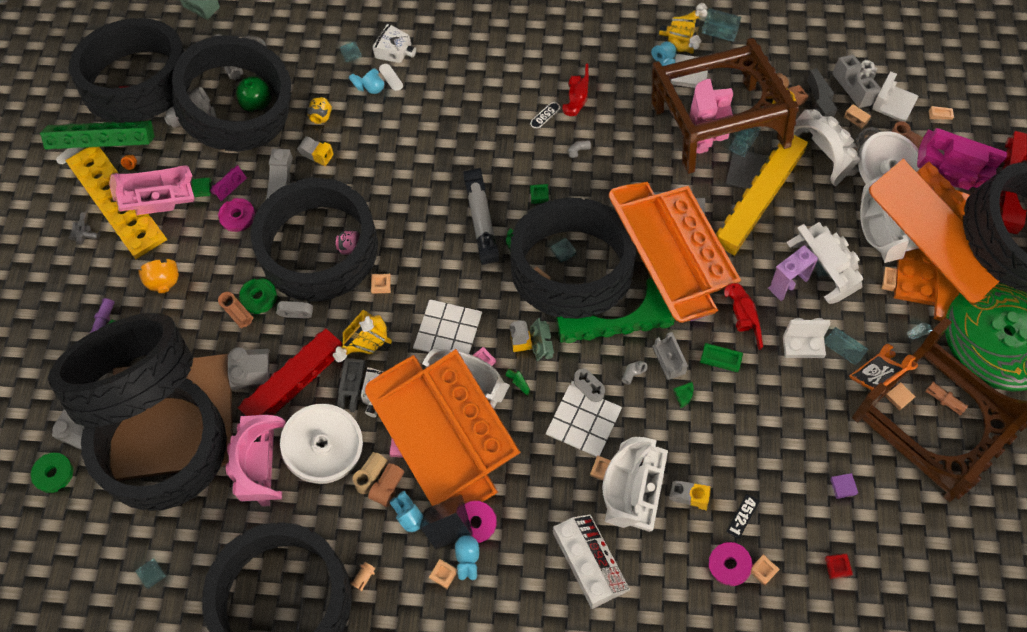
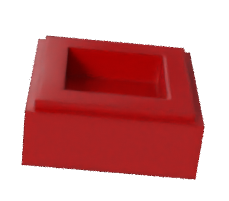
(838, 566)

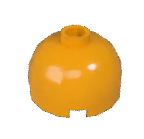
(158, 275)

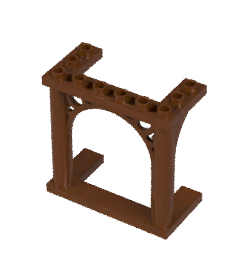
(755, 68)
(1006, 409)

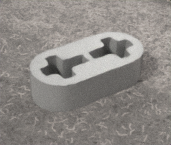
(294, 309)
(589, 385)

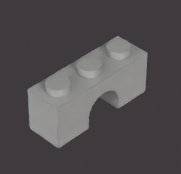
(862, 91)

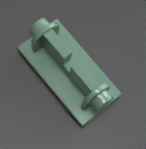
(540, 332)

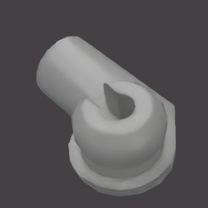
(580, 145)
(632, 370)

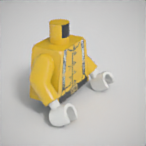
(684, 30)
(363, 335)

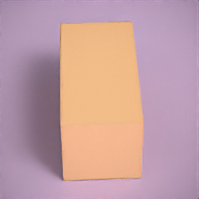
(857, 116)

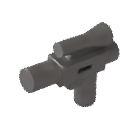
(82, 230)

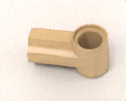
(370, 472)

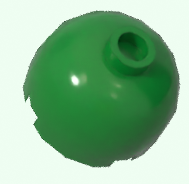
(253, 94)

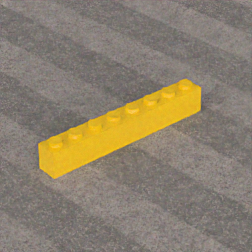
(760, 195)

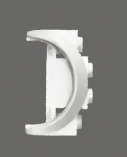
(832, 140)
(882, 230)
(833, 257)
(484, 373)
(634, 487)

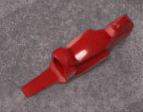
(577, 94)
(744, 311)

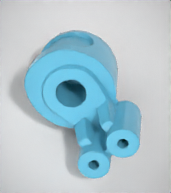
(664, 53)
(371, 82)
(408, 513)
(467, 554)

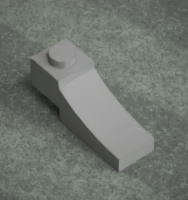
(279, 171)

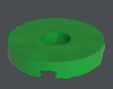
(262, 304)
(44, 464)

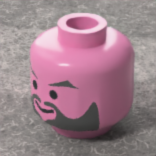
(347, 241)

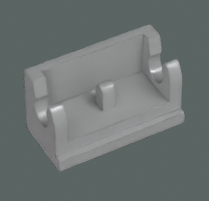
(670, 356)

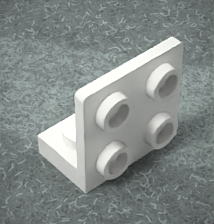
(894, 100)
(805, 338)

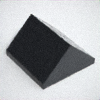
(446, 522)

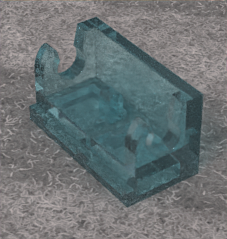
(721, 25)
(744, 140)

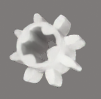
(868, 70)

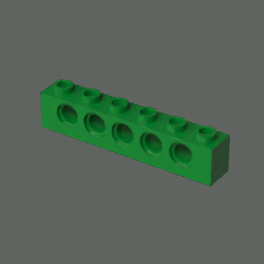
(97, 134)

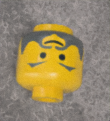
(319, 110)

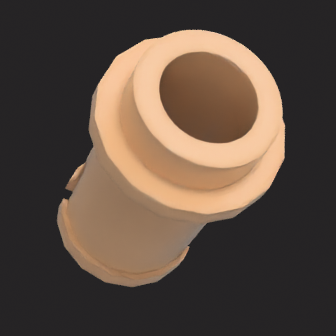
(363, 576)

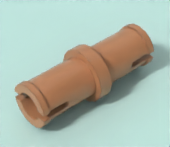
(946, 398)

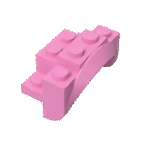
(710, 105)
(152, 190)
(252, 461)

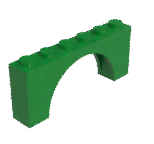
(651, 314)

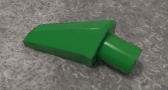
(518, 380)

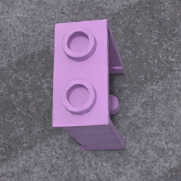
(799, 263)

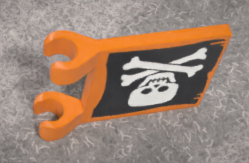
(882, 368)

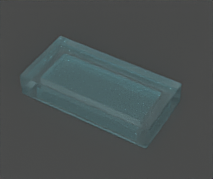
(845, 346)

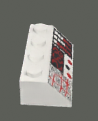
(590, 560)

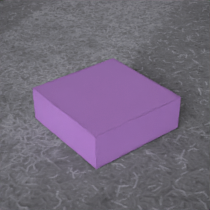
(844, 486)

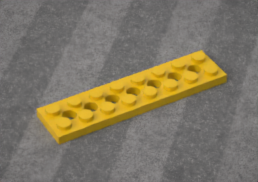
(110, 209)

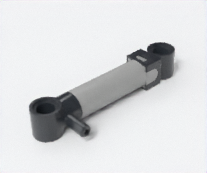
(481, 216)

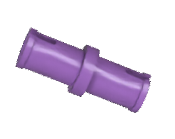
(103, 314)

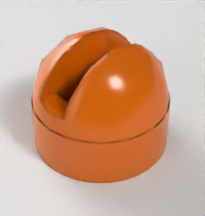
(127, 160)

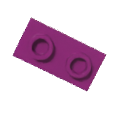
(228, 183)

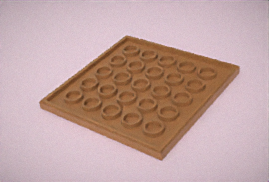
(170, 432)

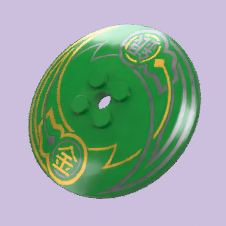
(980, 339)

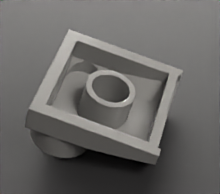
(248, 368)
(67, 430)

